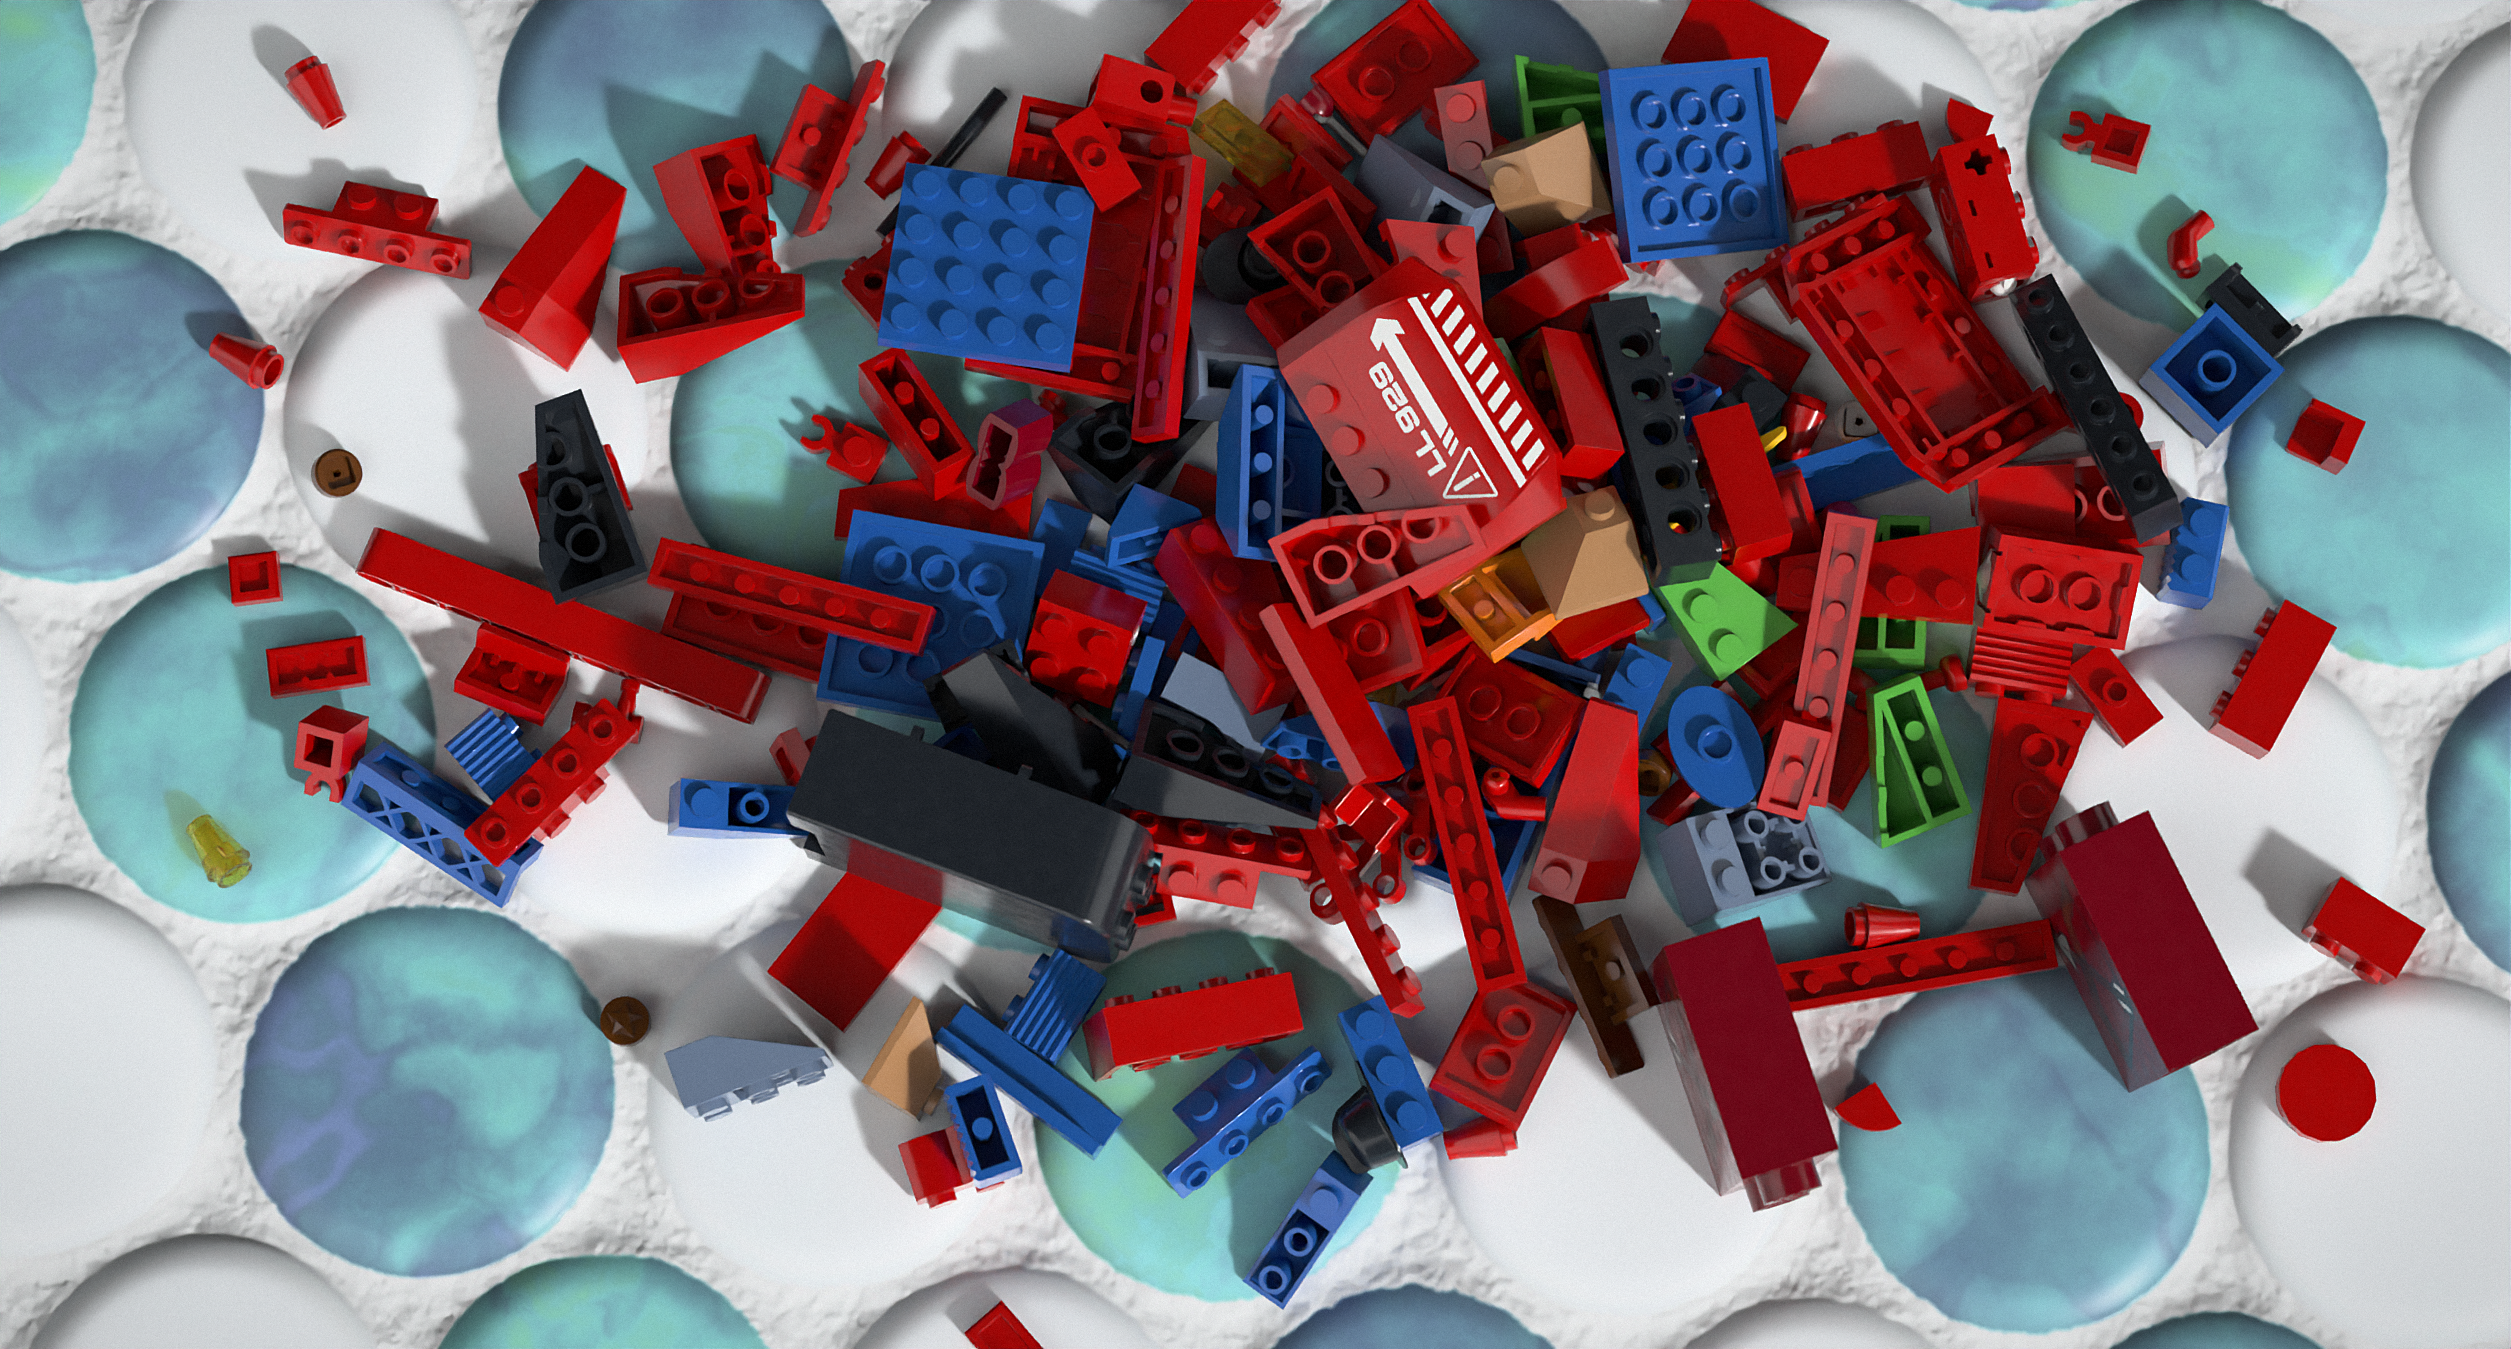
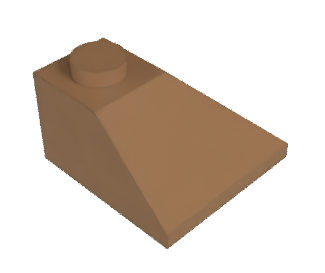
(1548, 180)
(1587, 555)
(909, 1066)

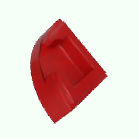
(1966, 121)
(1868, 1111)

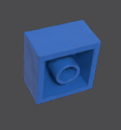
(2211, 375)

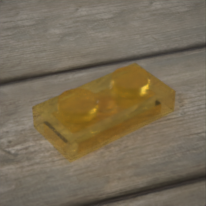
(1242, 142)

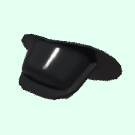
(1237, 270)
(1362, 1133)

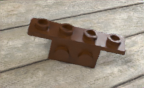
(1603, 979)

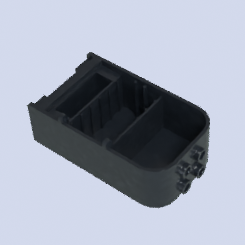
(973, 838)

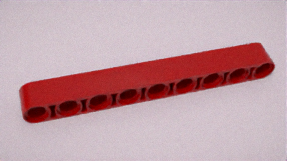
(568, 627)

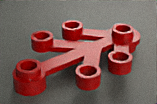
(1419, 806)

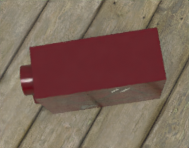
(2136, 945)
(1743, 1064)

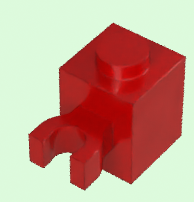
(1228, 210)
(330, 747)

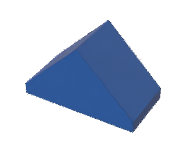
(1144, 525)

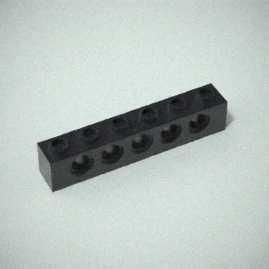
(2096, 409)
(1668, 555)

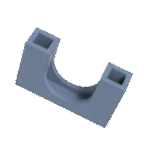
(1211, 698)

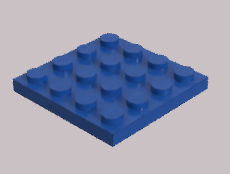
(1693, 159)
(987, 267)
(973, 580)

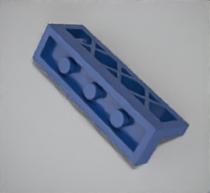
(1852, 471)
(442, 814)
(1029, 1081)

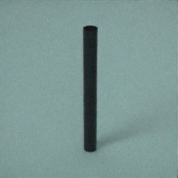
(956, 145)

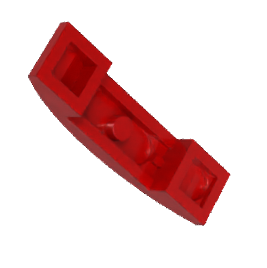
(1554, 291)

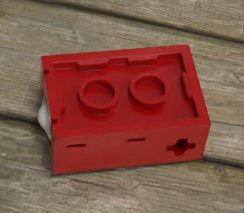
(1982, 219)
(2057, 586)

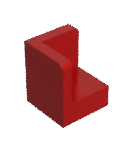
(2324, 436)
(1371, 814)

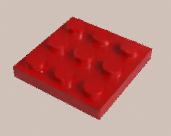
(1377, 641)

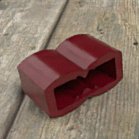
(1009, 454)

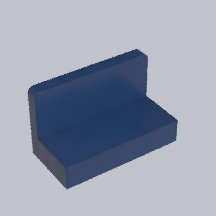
(1542, 656)

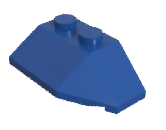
(1265, 463)

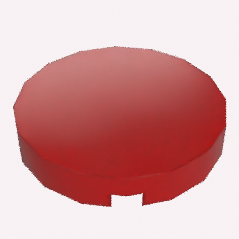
(2325, 1093)

